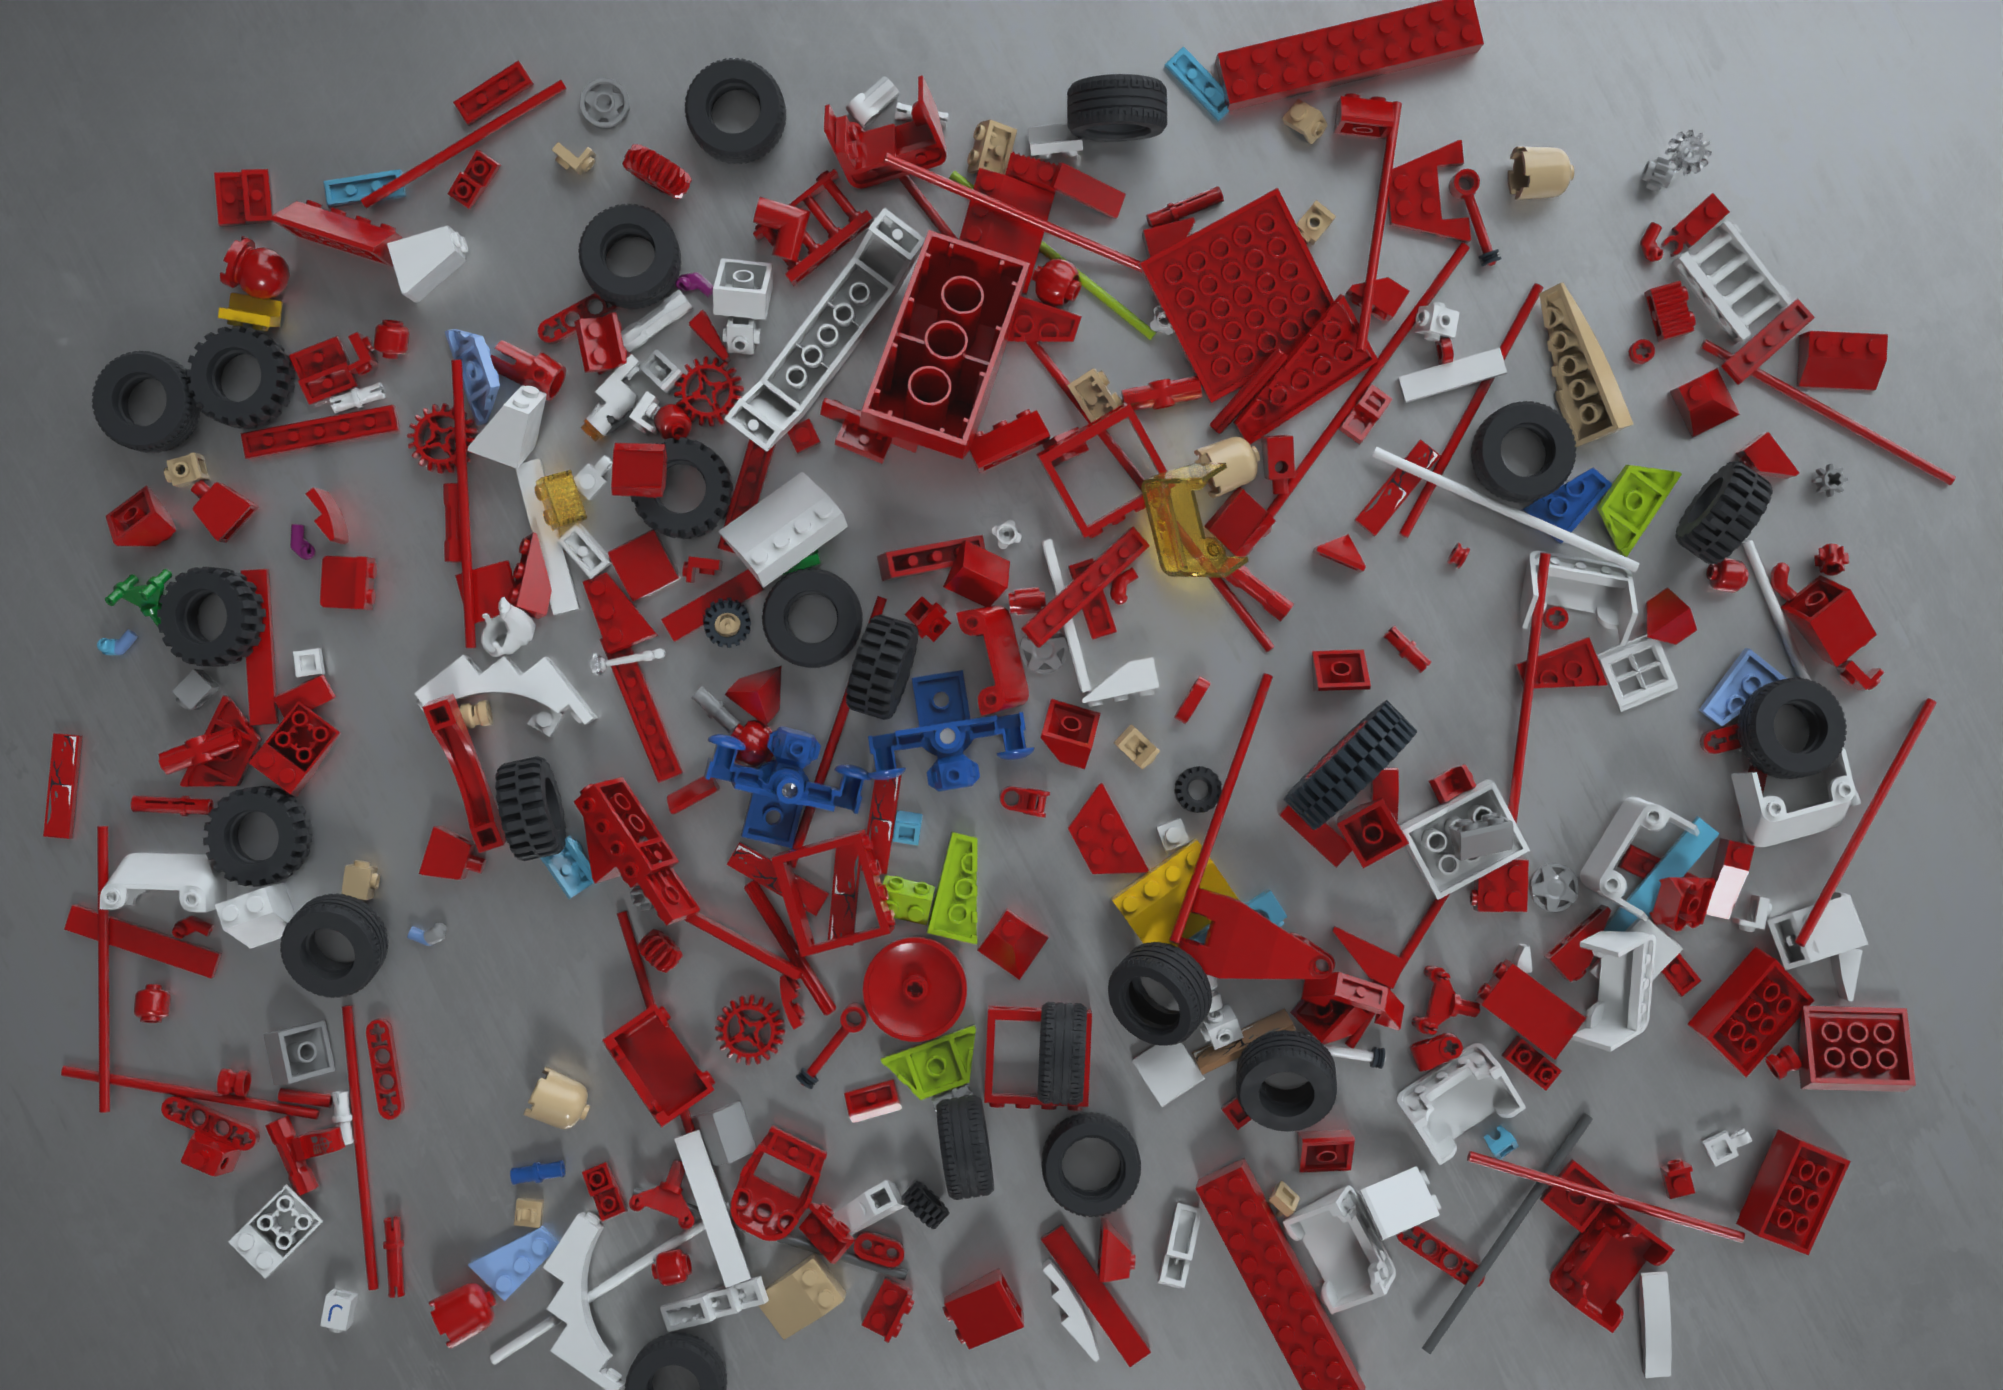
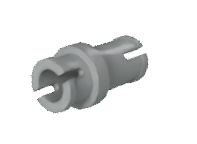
(956, 1092)

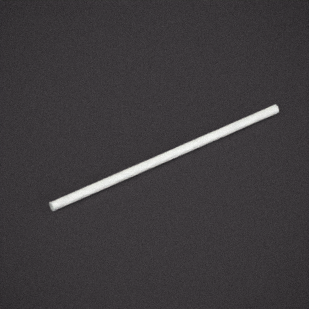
(1505, 509)
(1780, 621)
(601, 1289)

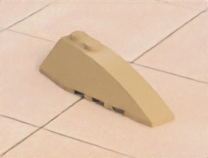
(1583, 376)

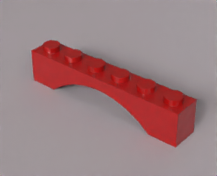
(452, 734)

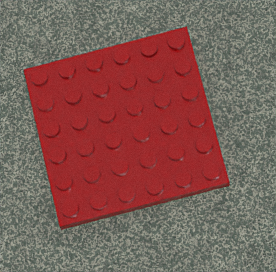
(1239, 292)

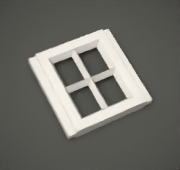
(1647, 692)

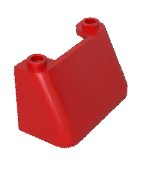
(1004, 657)
(658, 1065)
(1605, 1263)

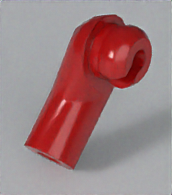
(1649, 245)
(1779, 581)
(191, 924)

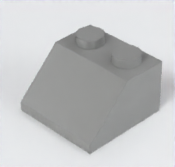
(299, 1052)

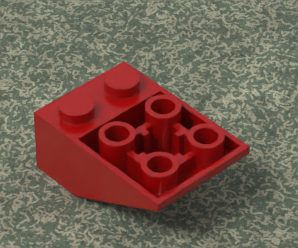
(295, 749)

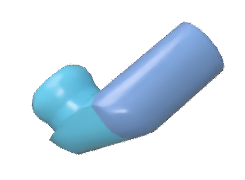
(117, 646)

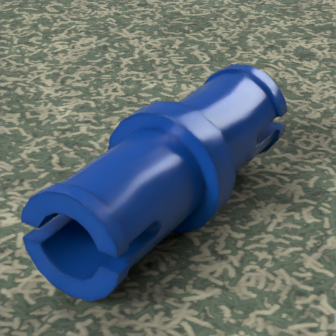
(537, 1172)

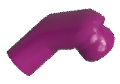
(694, 281)
(299, 544)

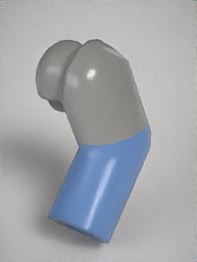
(428, 937)

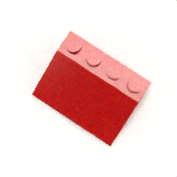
(337, 230)
(1003, 233)
(1751, 1011)
(1855, 1049)
(1792, 1192)

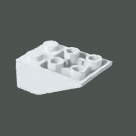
(1835, 933)
(276, 1231)

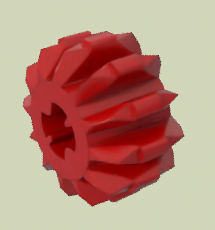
(660, 950)

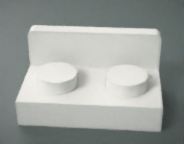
(645, 410)

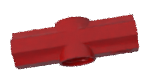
(1163, 393)
(200, 750)

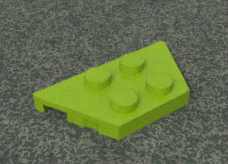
(1634, 502)
(935, 1063)

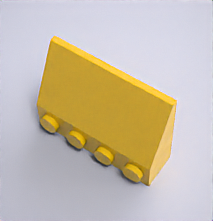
(1157, 896)

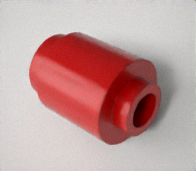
(1026, 601)

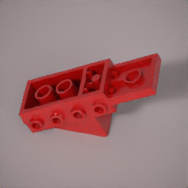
(617, 847)

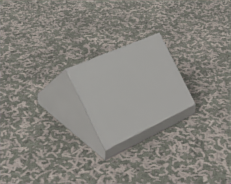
(725, 1133)

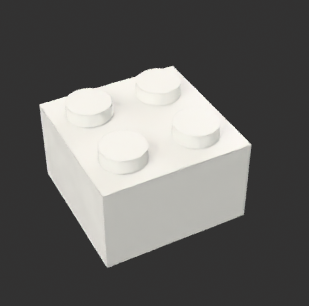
(743, 289)

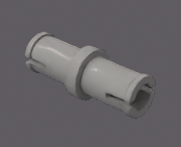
(715, 709)

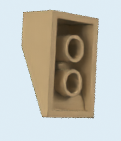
(802, 1296)

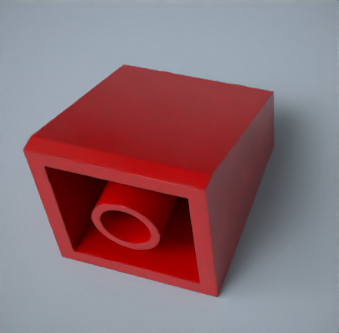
(1830, 620)
(984, 1310)

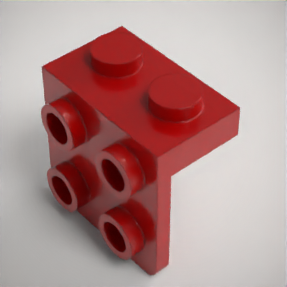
(348, 582)

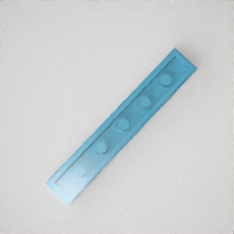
(1673, 864)

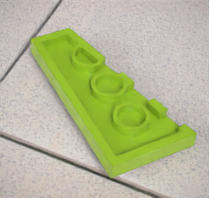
(956, 894)

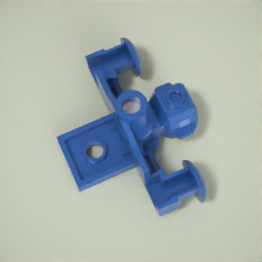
(782, 783)

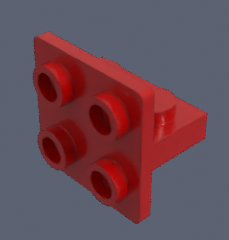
(601, 343)

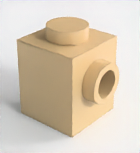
(360, 880)

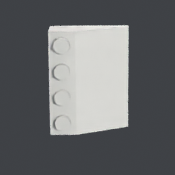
(784, 528)
(1432, 844)

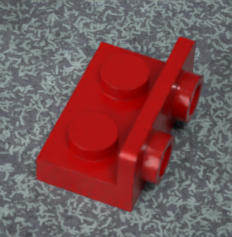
(826, 1233)
(888, 1308)

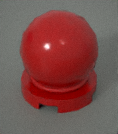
(257, 271)

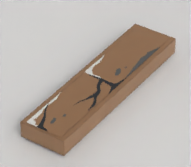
(1210, 1059)

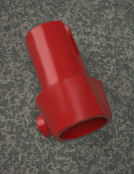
(530, 370)

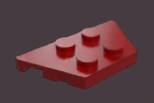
(232, 766)
(1105, 838)

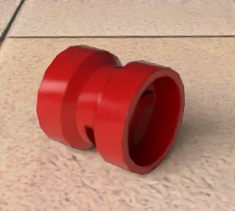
(1783, 1062)
(235, 1082)

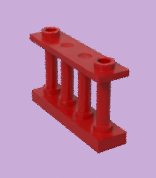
(837, 237)

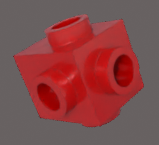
(931, 622)

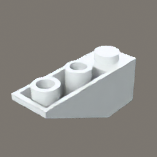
(1130, 678)
(870, 1207)

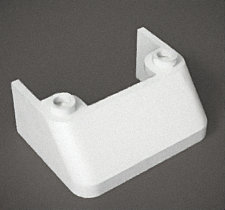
(1585, 587)
(1767, 819)
(1599, 869)
(1623, 988)

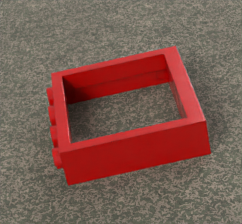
(1083, 435)
(795, 906)
(1020, 1100)

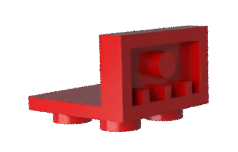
(863, 150)

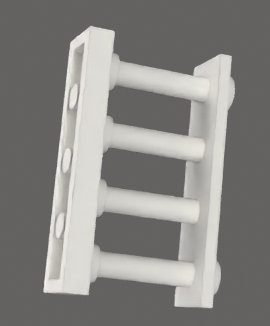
(1721, 306)

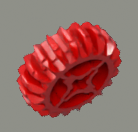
(657, 171)
(697, 396)
(430, 420)
(756, 1039)

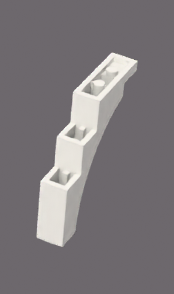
(540, 682)
(579, 1341)

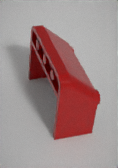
(916, 141)

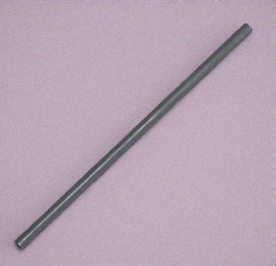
(1506, 1235)
(809, 1246)

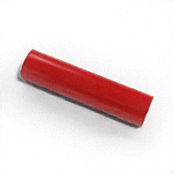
(305, 1097)

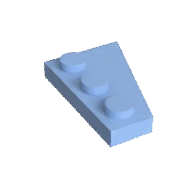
(514, 1262)

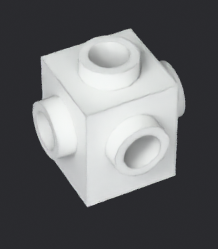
(1436, 321)
(741, 335)
(1221, 1027)

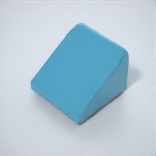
(907, 827)

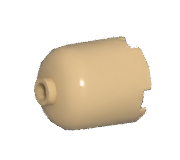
(1539, 172)
(1240, 462)
(558, 1100)

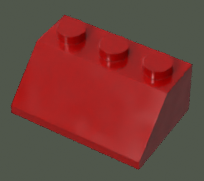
(1841, 360)
(1008, 440)

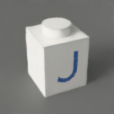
(339, 1310)

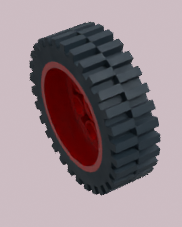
(1350, 765)

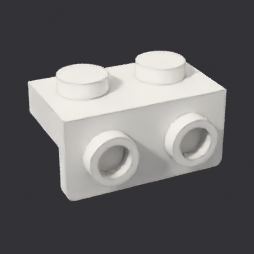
(1053, 139)

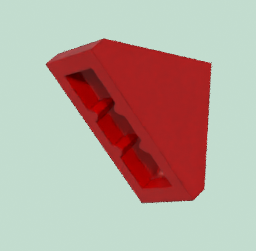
(1343, 552)

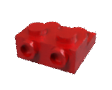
(1502, 889)

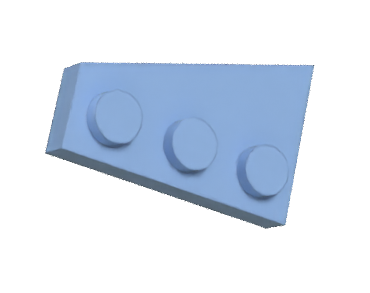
(1739, 682)

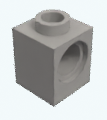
(195, 690)

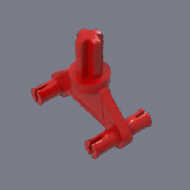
(1443, 1003)
(667, 1197)

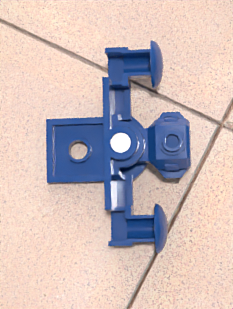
(947, 734)

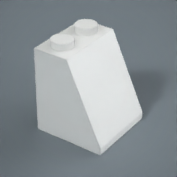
(426, 260)
(513, 429)
(257, 915)
(1400, 1203)

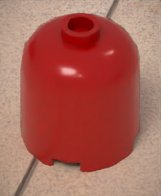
(463, 1313)

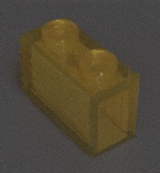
(560, 500)

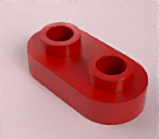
(878, 1251)

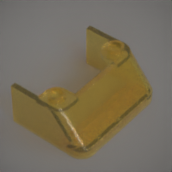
(1178, 524)

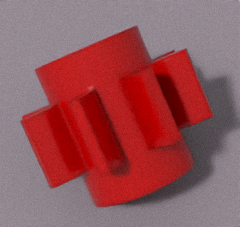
(1831, 559)

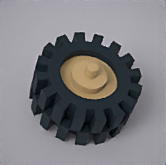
(726, 622)

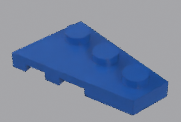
(1571, 501)

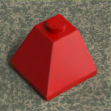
(1704, 402)
(140, 521)
(1070, 732)
(1013, 943)
(1329, 1022)
(1113, 1254)

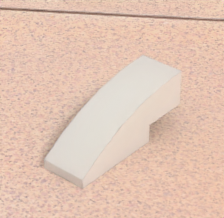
(1179, 1246)

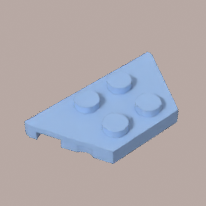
(479, 375)

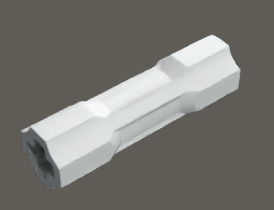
(671, 309)

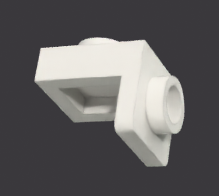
(1757, 915)

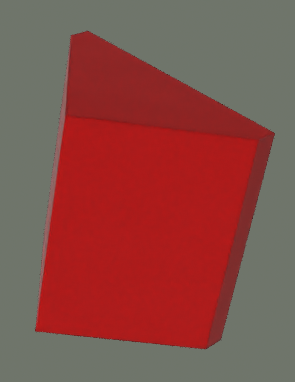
(978, 575)
(1340, 670)
(1325, 1150)

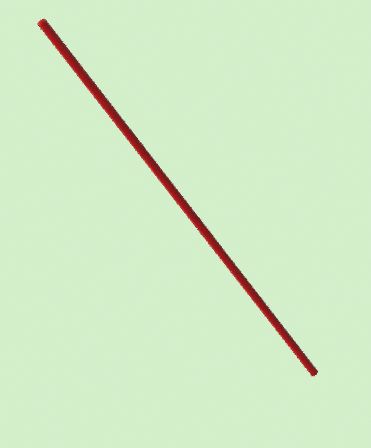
(1104, 436)

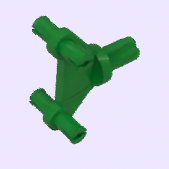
(143, 596)

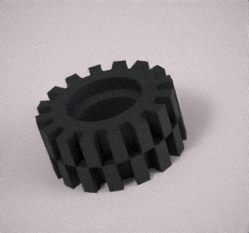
(1182, 793)
(925, 1205)

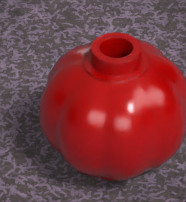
(1057, 282)
(755, 738)

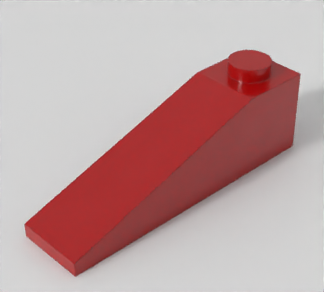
(922, 558)

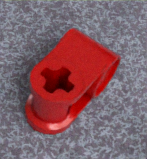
(1026, 800)
(1432, 1051)

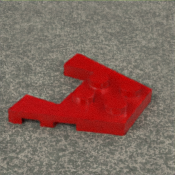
(1416, 195)

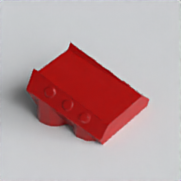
(639, 470)
(1240, 523)
(1682, 902)

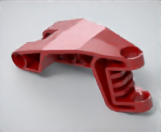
(1249, 945)

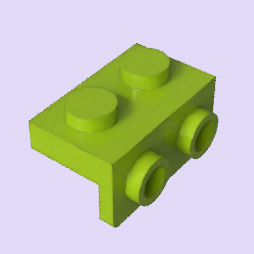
(909, 899)

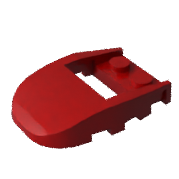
(766, 1208)

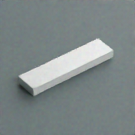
(1452, 375)

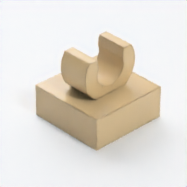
(1283, 1199)
(529, 1212)

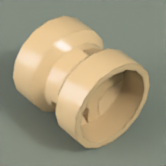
(477, 714)

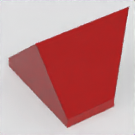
(1669, 618)
(758, 694)

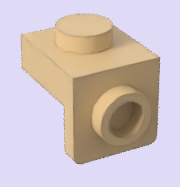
(1305, 120)
(567, 159)
(1137, 747)

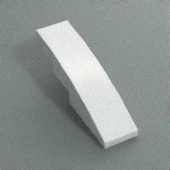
(1846, 968)
(713, 1304)
(1074, 1317)
(1655, 1324)

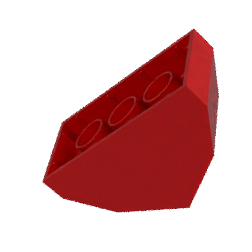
(945, 345)

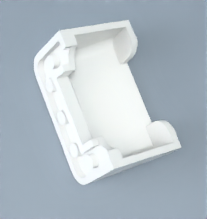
(190, 873)
(1458, 1098)
(1343, 1249)

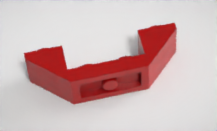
(1356, 993)

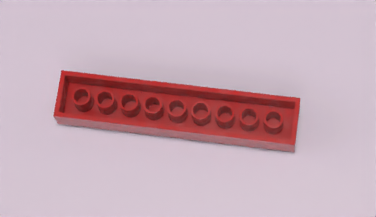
(1348, 52)
(1277, 1280)

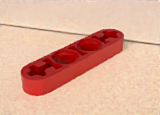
(580, 308)
(390, 1068)
(212, 1117)
(1438, 1255)

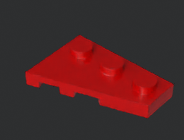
(616, 615)
(1567, 667)

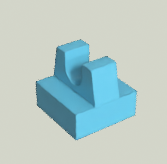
(1503, 1145)

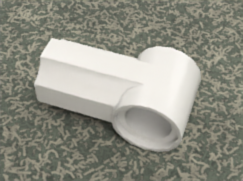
(866, 107)

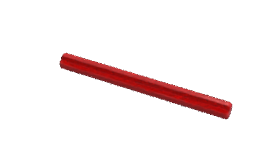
(789, 947)

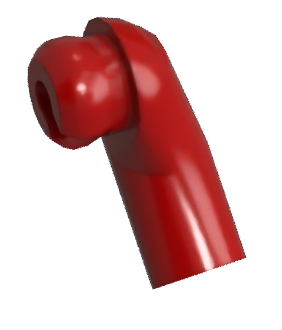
(1119, 586)

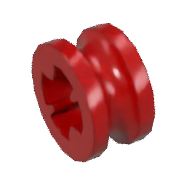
(1645, 344)
(1458, 555)
(1551, 611)

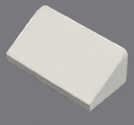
(584, 550)

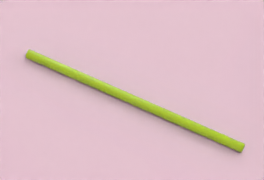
(1086, 282)

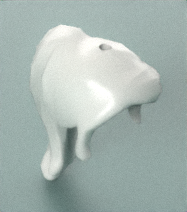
(507, 631)

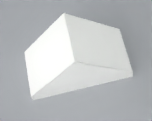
(661, 371)

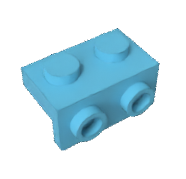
(570, 868)

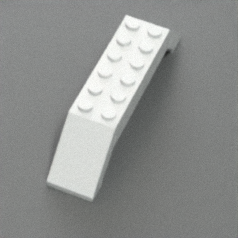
(829, 332)

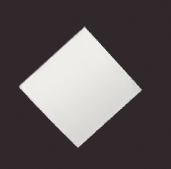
(1168, 1071)

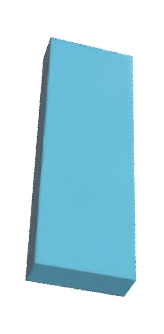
(1198, 82)
(352, 189)

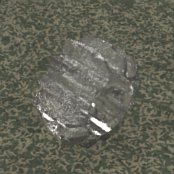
(1695, 146)

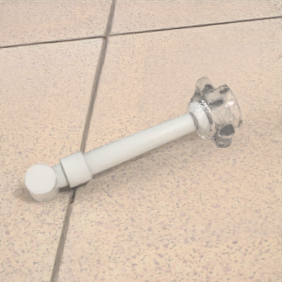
(599, 664)

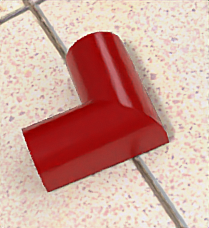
(789, 222)

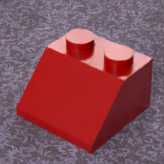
(1364, 116)
(1371, 831)

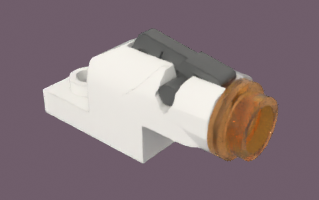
(616, 403)

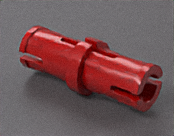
(1407, 649)

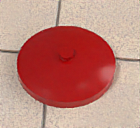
(915, 989)

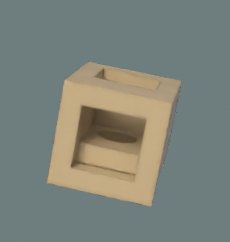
(1320, 215)
(194, 470)

